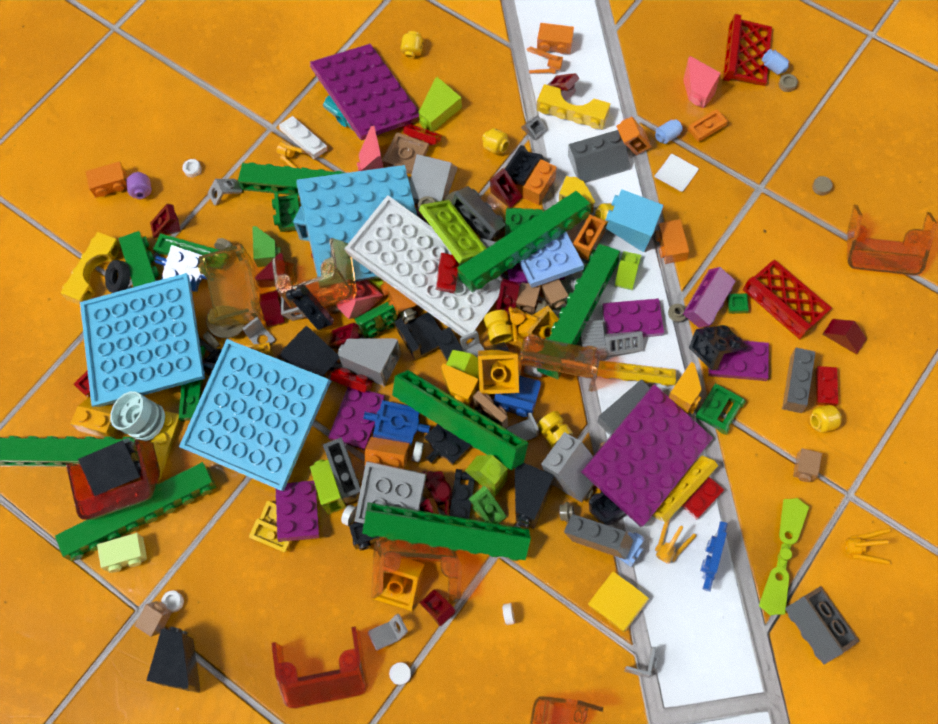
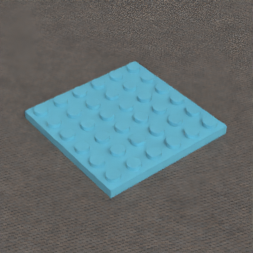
(342, 204)
(141, 340)
(255, 414)

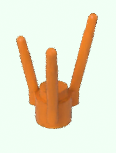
(554, 61)

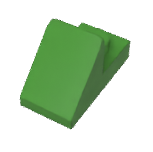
(486, 506)

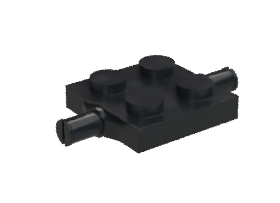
(445, 445)

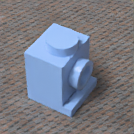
(635, 549)

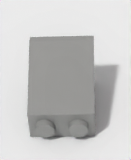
(431, 178)
(370, 357)
(565, 463)

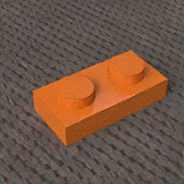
(707, 125)

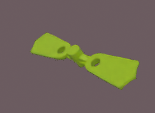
(775, 592)

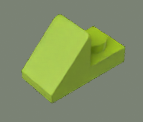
(627, 270)

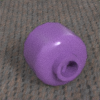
(138, 185)

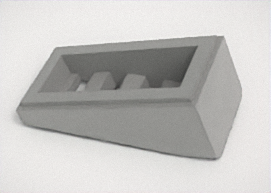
(621, 350)

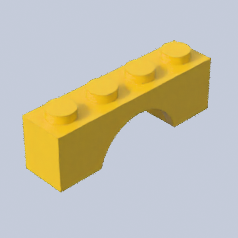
(590, 114)
(100, 251)

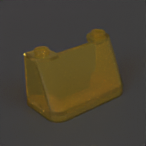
(231, 286)

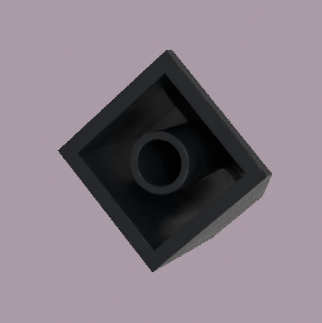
(309, 353)
(111, 466)
(531, 494)
(175, 661)

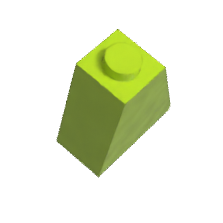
(438, 105)
(488, 472)
(327, 487)

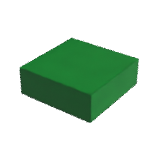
(737, 304)

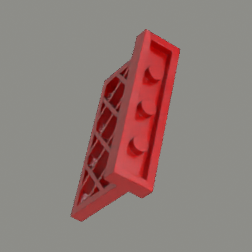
(732, 59)
(778, 306)

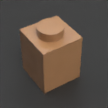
(554, 294)
(528, 298)
(807, 465)
(153, 618)

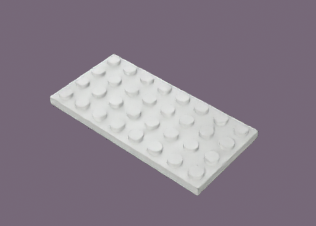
(407, 257)

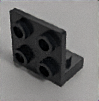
(418, 334)
(713, 342)

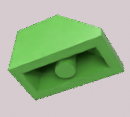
(263, 248)

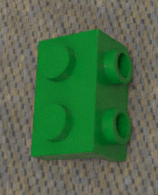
(286, 210)

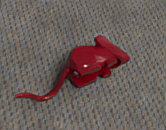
(439, 488)

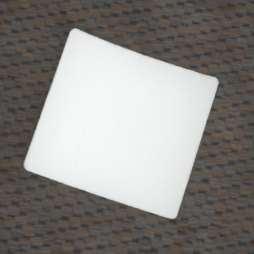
(676, 172)

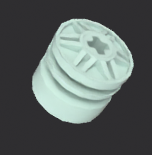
(137, 416)

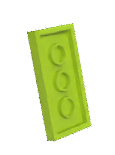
(452, 230)

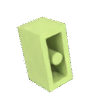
(122, 552)

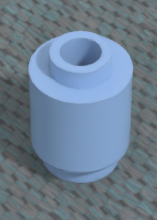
(775, 61)
(668, 131)

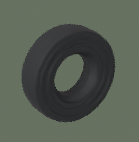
(123, 271)

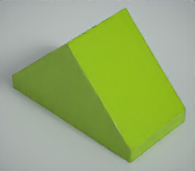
(464, 362)

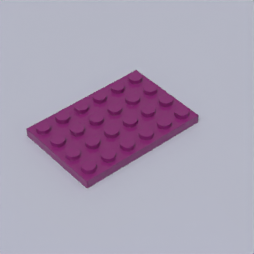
(365, 91)
(647, 455)

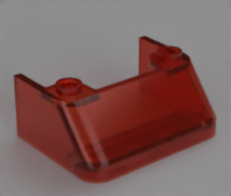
(92, 507)
(323, 687)

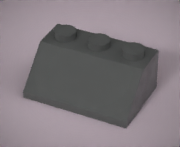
(598, 156)
(478, 214)
(822, 625)

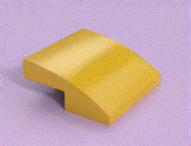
(266, 529)
(618, 601)

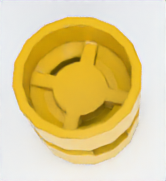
(498, 327)
(551, 423)

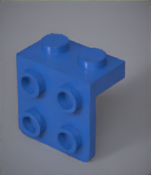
(521, 402)

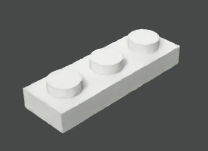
(303, 137)

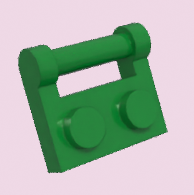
(715, 404)

